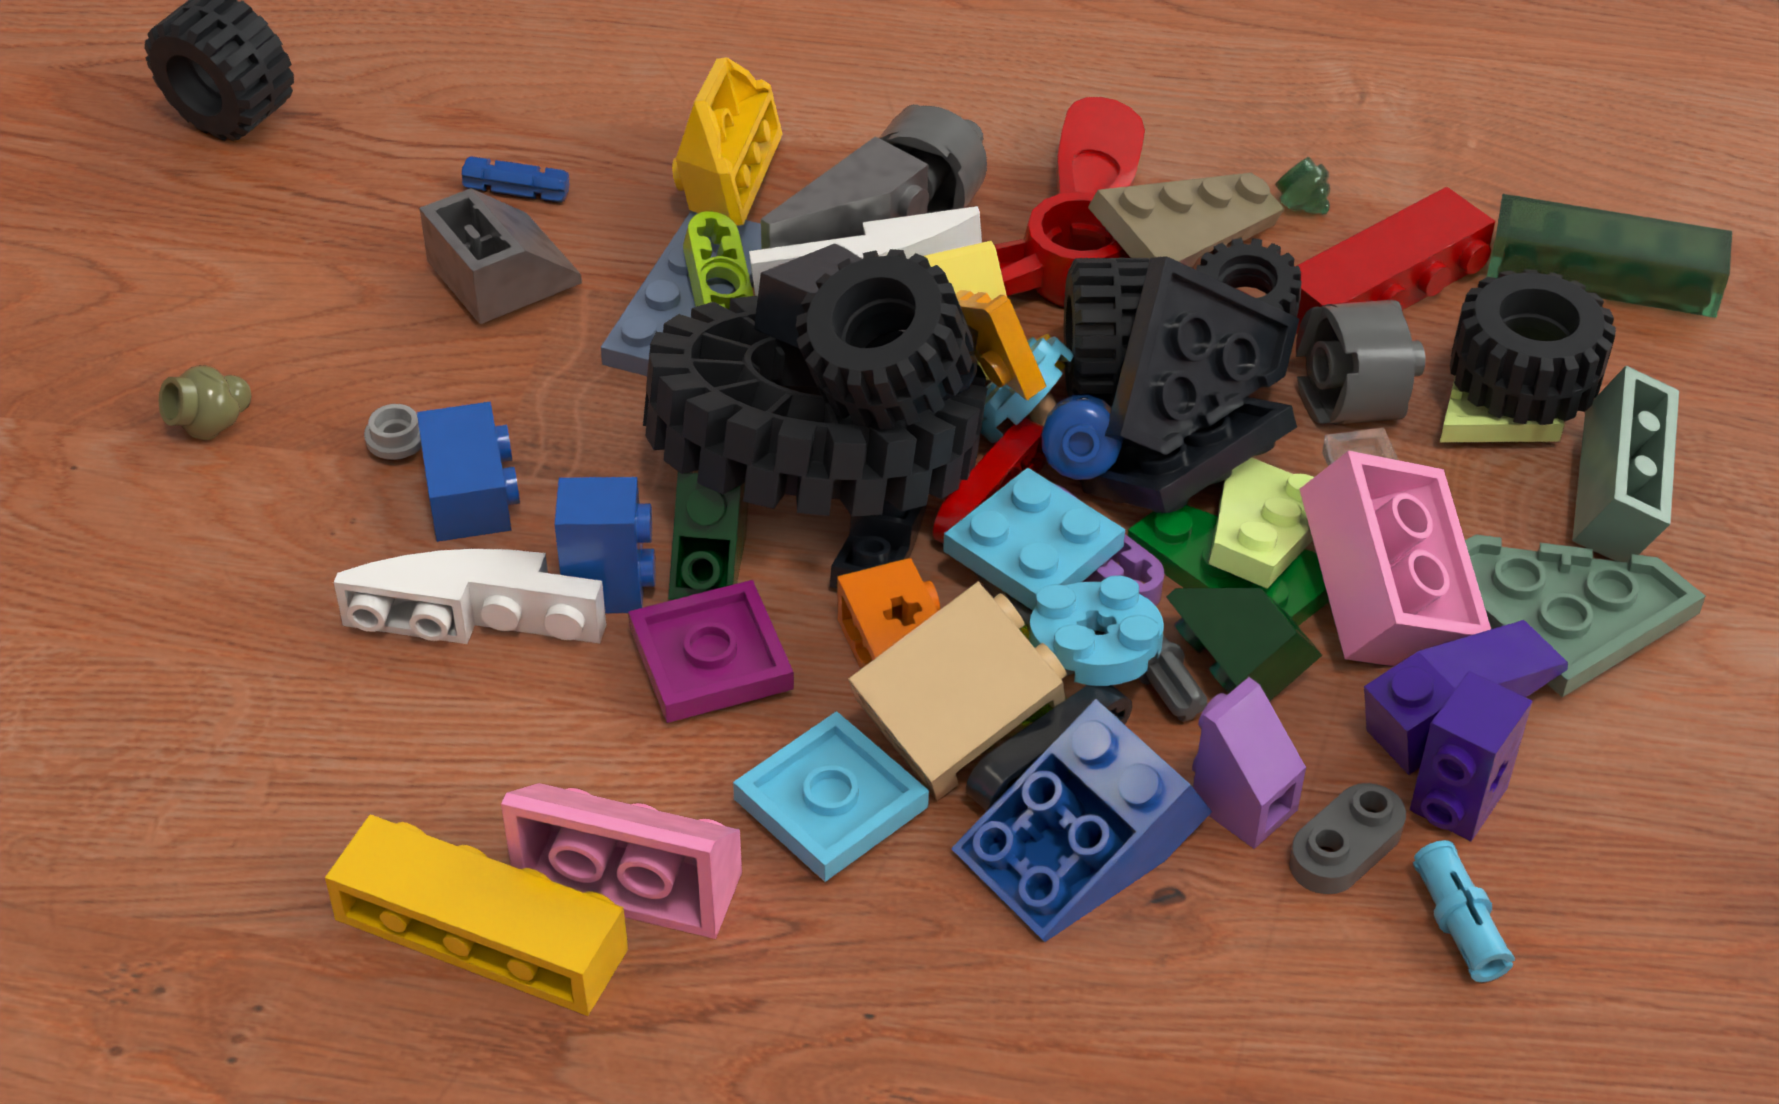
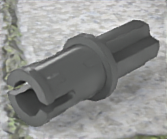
(1174, 682)

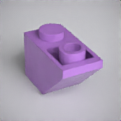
(1247, 764)

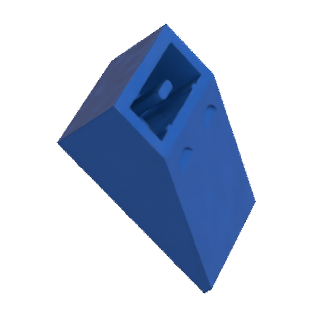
(1081, 824)

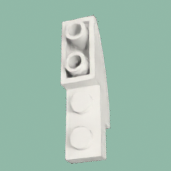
(913, 234)
(454, 590)

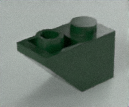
(706, 537)
(1245, 636)

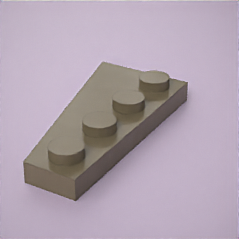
(1186, 215)

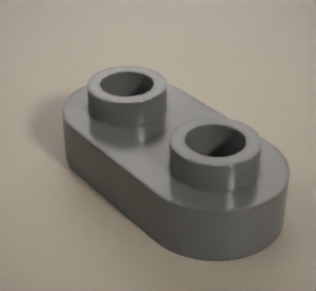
(1353, 833)

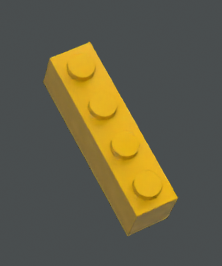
(478, 913)

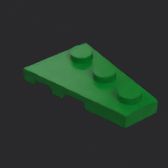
(1184, 546)

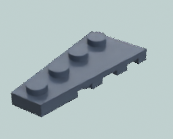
(662, 297)

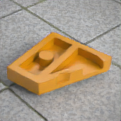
(1001, 343)

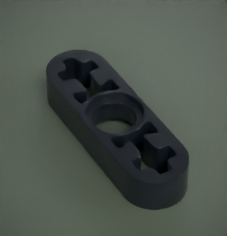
(1011, 759)

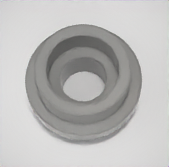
(393, 432)

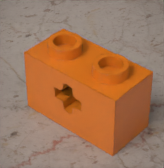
(883, 606)

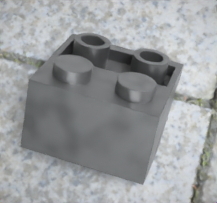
(492, 254)

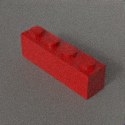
(1401, 256)

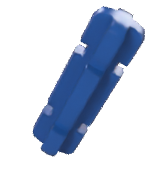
(515, 179)

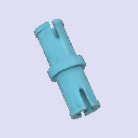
(1463, 911)

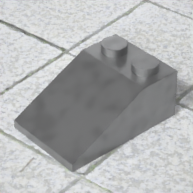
(863, 187)

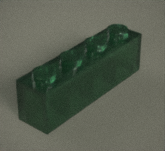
(1615, 253)

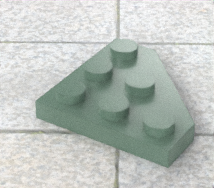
(1581, 604)

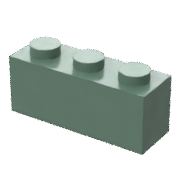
(1626, 466)

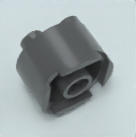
(950, 149)
(1357, 362)

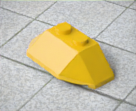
(727, 142)

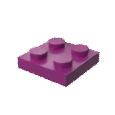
(710, 651)

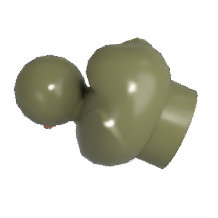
(203, 401)

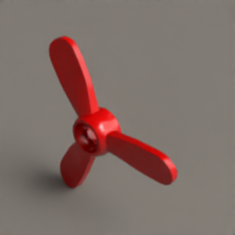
(1095, 152)

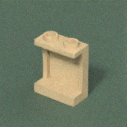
(957, 685)

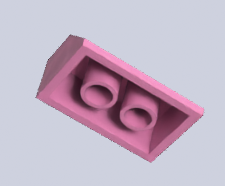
(1391, 557)
(640, 858)

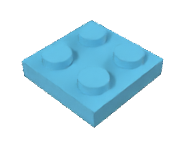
(1033, 538)
(830, 795)

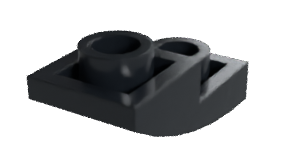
(878, 540)

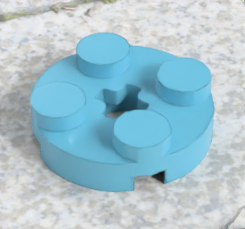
(1007, 403)
(1071, 614)

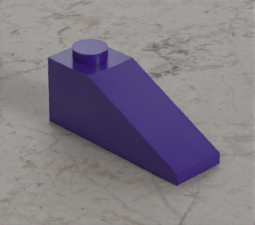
(1414, 691)

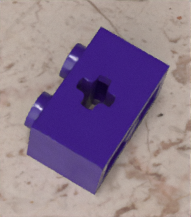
(1470, 755)

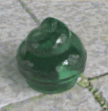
(1305, 187)

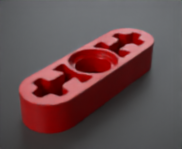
(1009, 457)

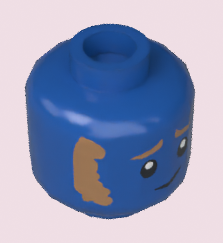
(1077, 440)

